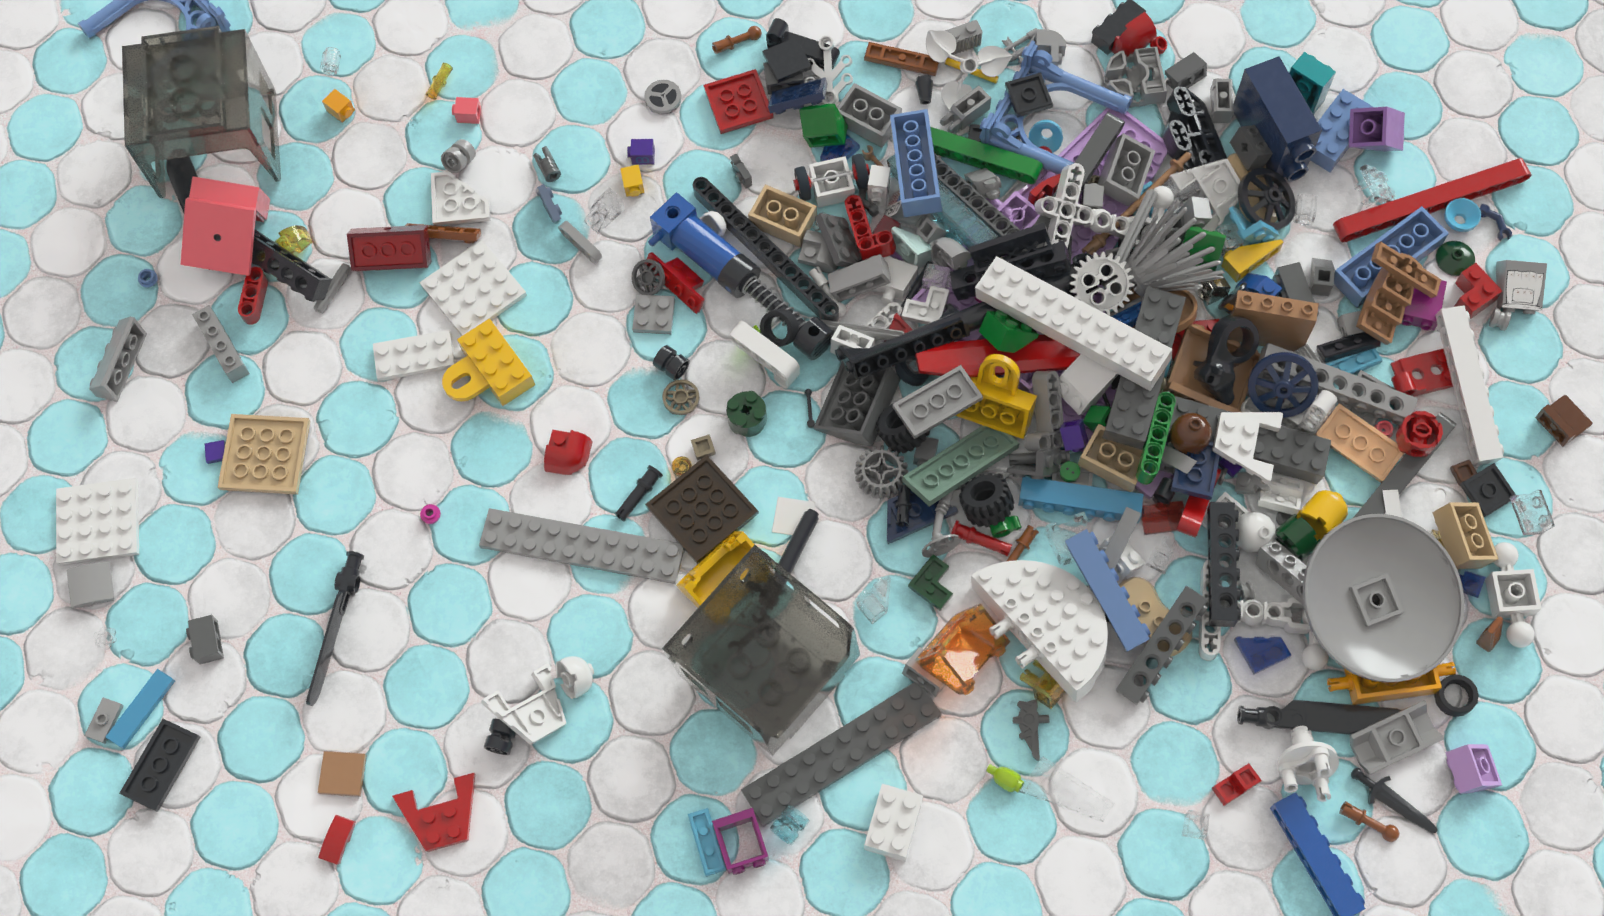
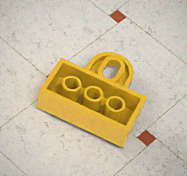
(489, 364)
(1003, 404)

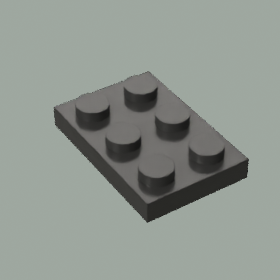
(839, 239)

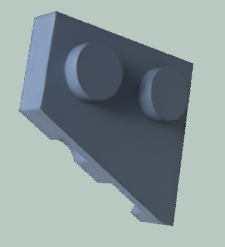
(553, 210)

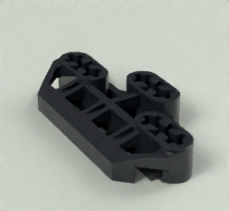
(1185, 132)

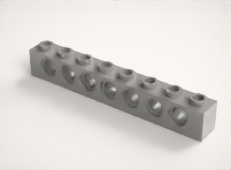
(1365, 389)

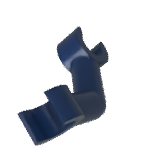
(1486, 212)

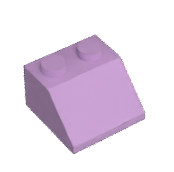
(1473, 768)

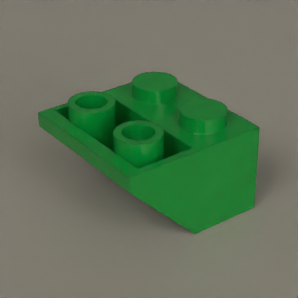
(823, 125)
(1212, 239)
(1006, 332)

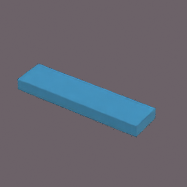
(140, 709)

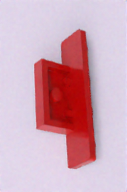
(681, 281)

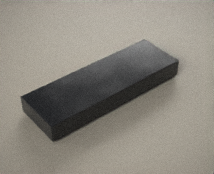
(1347, 346)

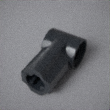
(1163, 493)

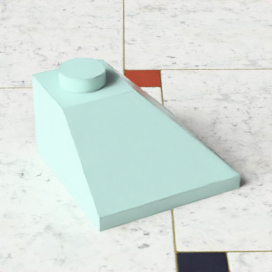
(911, 247)

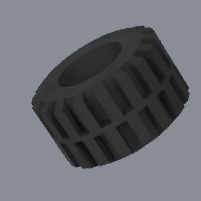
(895, 433)
(986, 500)

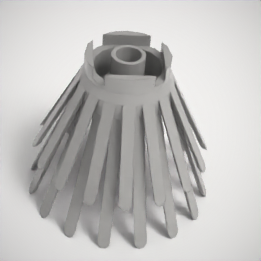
(1171, 270)

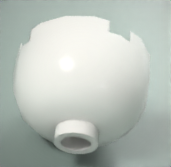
(1254, 531)
(575, 674)

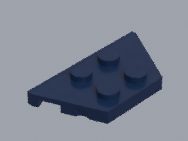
(919, 517)

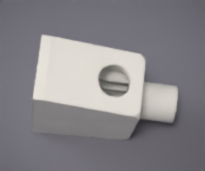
(902, 278)

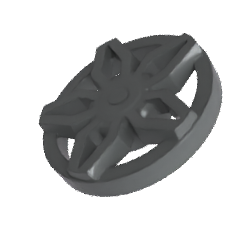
(648, 277)

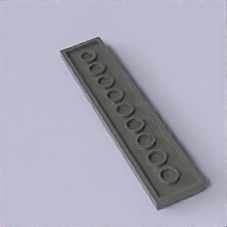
(841, 752)

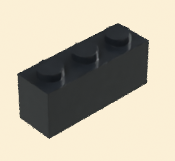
(1114, 25)

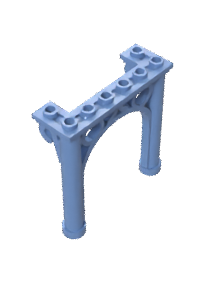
(207, 15)
(999, 135)

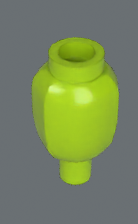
(1006, 778)

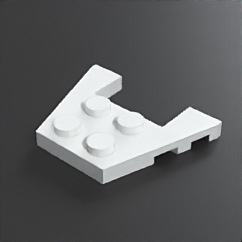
(1216, 182)
(1237, 439)
(535, 716)

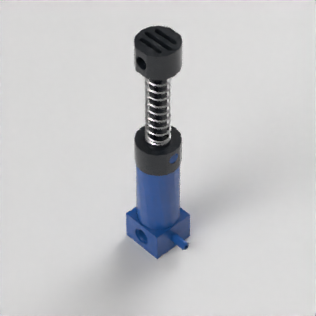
(679, 227)

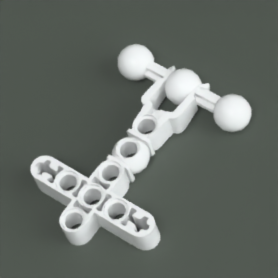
(1162, 202)
(1313, 656)

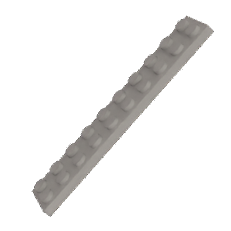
(582, 546)

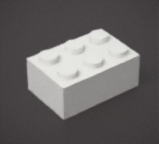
(893, 822)

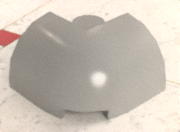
(816, 253)
(949, 253)

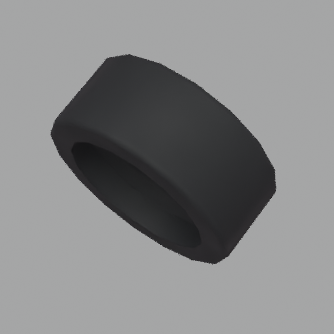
(790, 320)
(1470, 688)

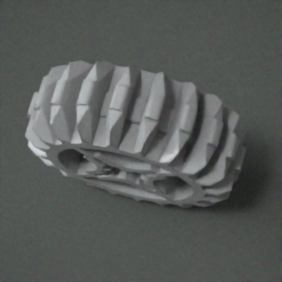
(863, 471)

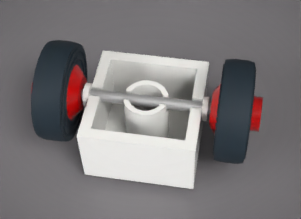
(831, 180)

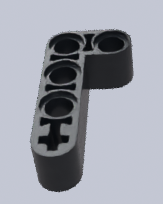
(780, 33)

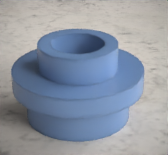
(146, 273)

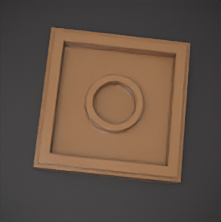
(342, 773)

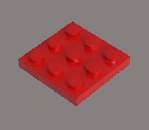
(738, 101)

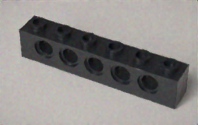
(1055, 263)
(289, 268)
(1218, 614)

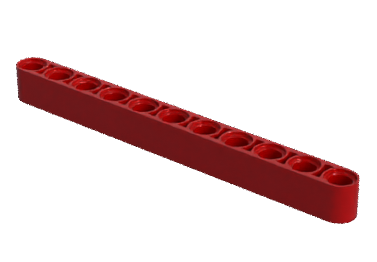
(1432, 199)

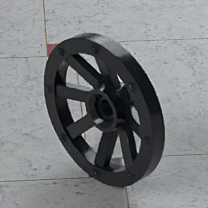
(1269, 197)

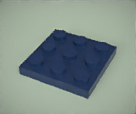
(798, 96)

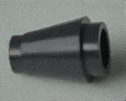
(924, 88)

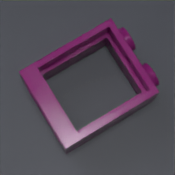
(735, 820)

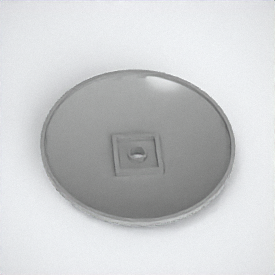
(1416, 589)

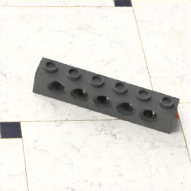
(1187, 598)

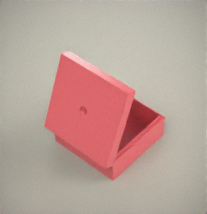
(226, 211)

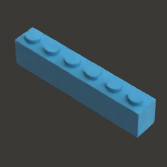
(1077, 498)

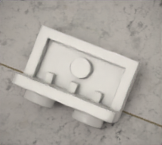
(1128, 562)

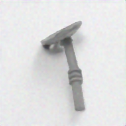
(940, 543)

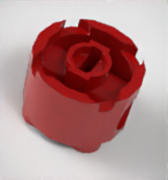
(1419, 434)

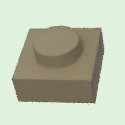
(703, 446)

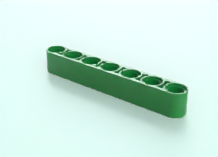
(985, 156)

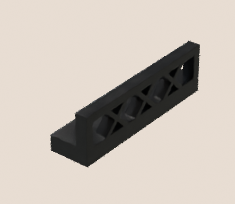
(1010, 246)

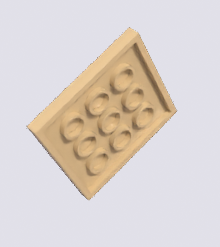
(264, 454)

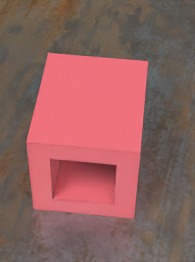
(467, 110)

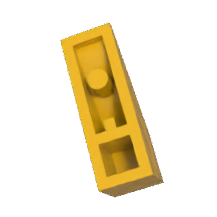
(1249, 257)

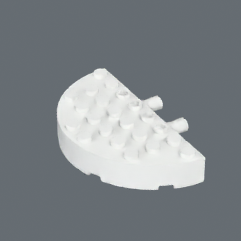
(1051, 617)

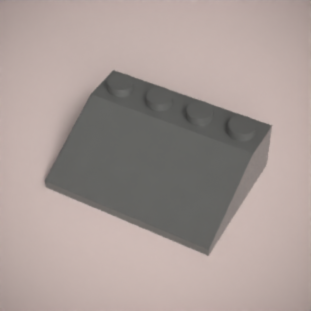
(856, 404)

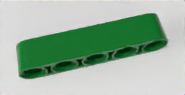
(1153, 445)

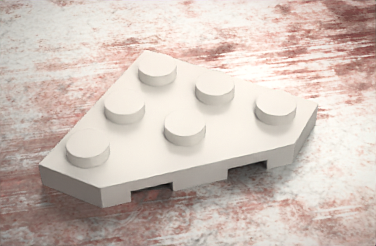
(456, 201)

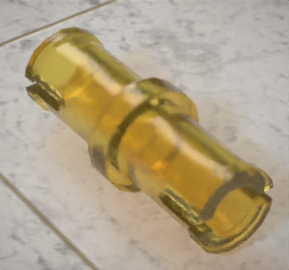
(439, 81)

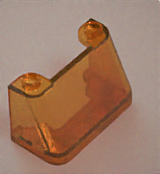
(962, 649)

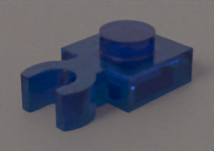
(1472, 583)

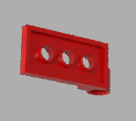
(1422, 363)

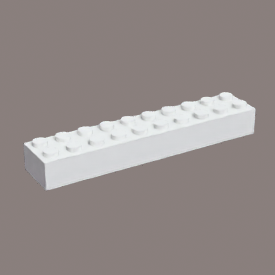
(1073, 323)

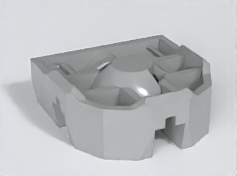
(1144, 60)

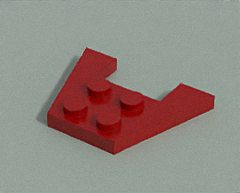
(444, 822)

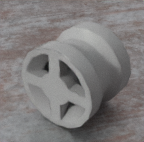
(1500, 319)

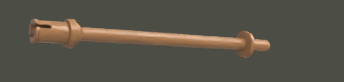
(1099, 240)

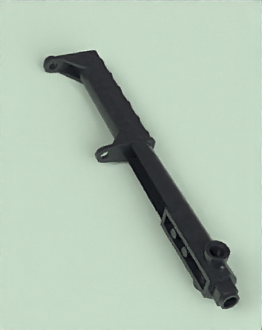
(947, 329)

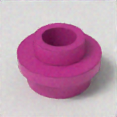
(434, 517)

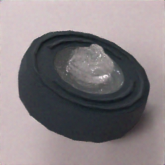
(909, 372)

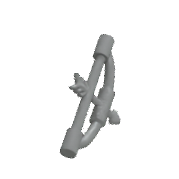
(1010, 46)

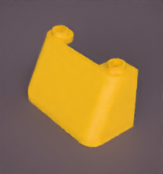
(714, 568)

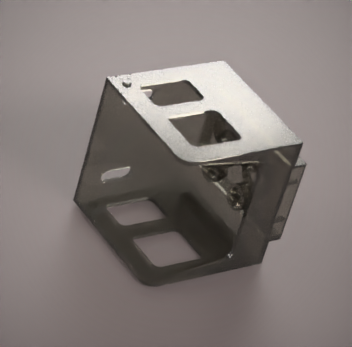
(194, 98)
(763, 650)

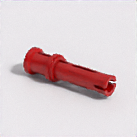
(970, 535)

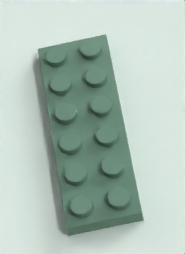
(959, 463)

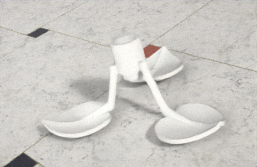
(991, 58)

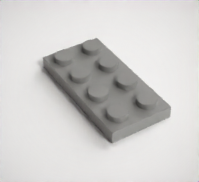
(937, 401)

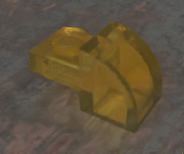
(294, 238)

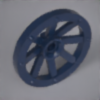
(1283, 381)

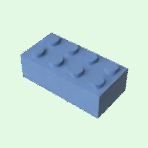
(1335, 130)

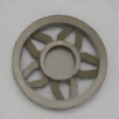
(680, 397)

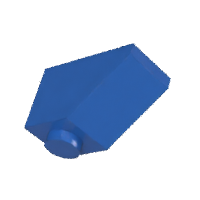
(1261, 284)

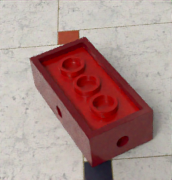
(389, 248)

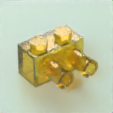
(1045, 688)

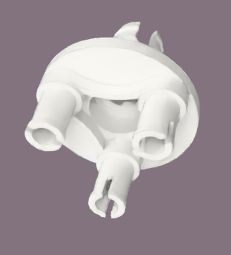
(1307, 763)

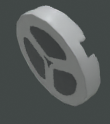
(663, 96)

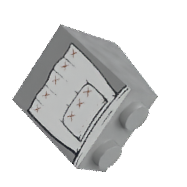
(1521, 285)

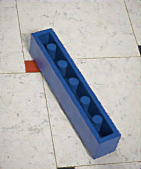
(1317, 857)

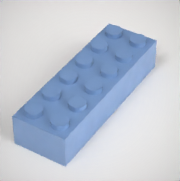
(915, 163)
(1414, 236)
(1107, 590)

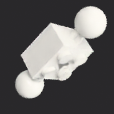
(1513, 595)

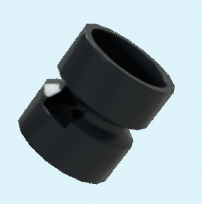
(669, 361)
(499, 730)

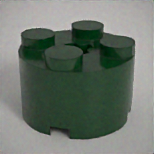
(736, 411)
(1297, 537)

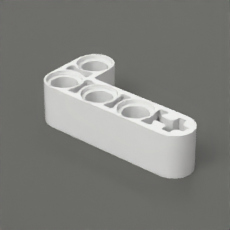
(768, 354)
(1312, 418)

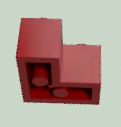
(1478, 290)

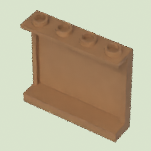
(1278, 319)
(1181, 376)

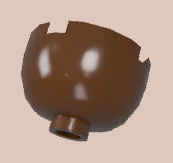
(1190, 433)

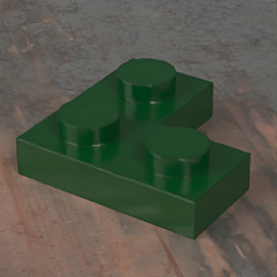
(927, 585)

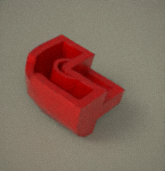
(1136, 36)
(567, 452)

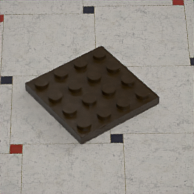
(701, 508)

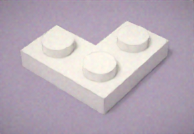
(929, 311)

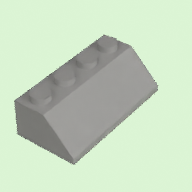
(118, 359)

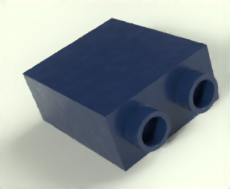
(1281, 115)

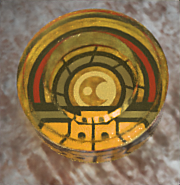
(681, 465)

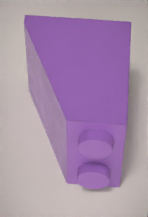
(1376, 129)

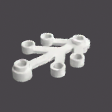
(829, 73)

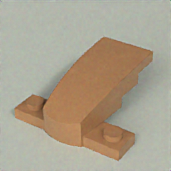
(1393, 292)

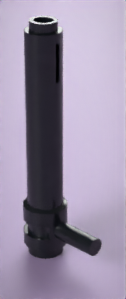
(798, 541)

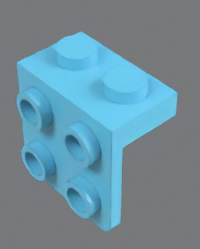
(1253, 233)

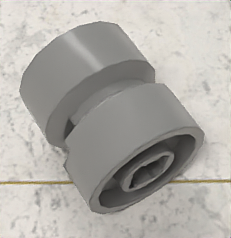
(458, 156)

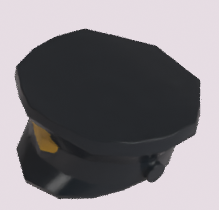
(1229, 301)

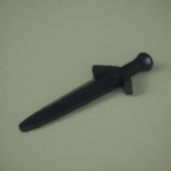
(1393, 800)

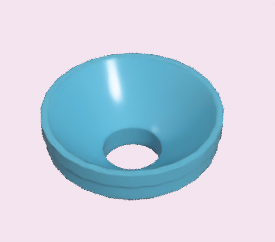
(1053, 142)
(1465, 209)

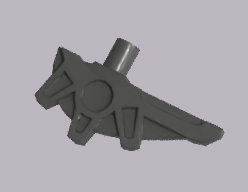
(1028, 722)

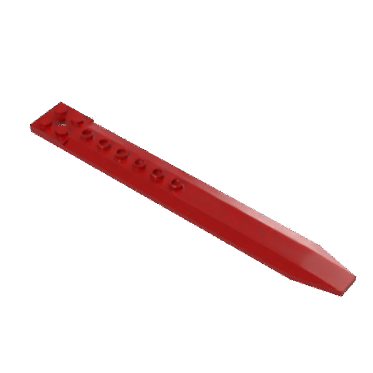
(1038, 355)

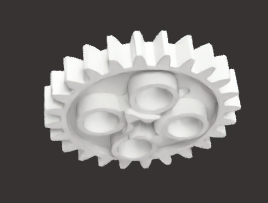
(1093, 267)

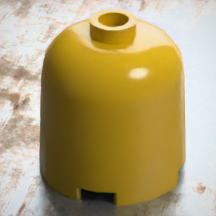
(1324, 512)

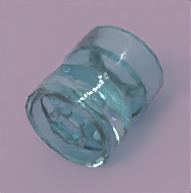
(789, 824)

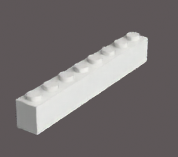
(1469, 385)

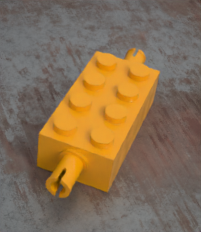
(1370, 691)

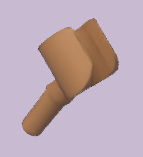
(870, 156)

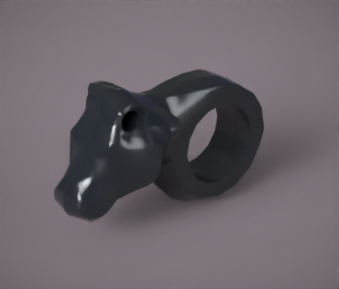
(1217, 371)

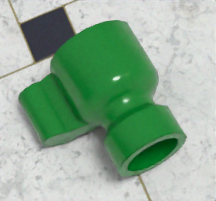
(1006, 527)

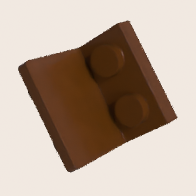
(1563, 420)

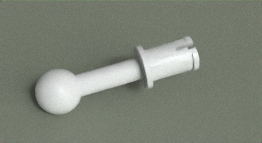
(823, 283)

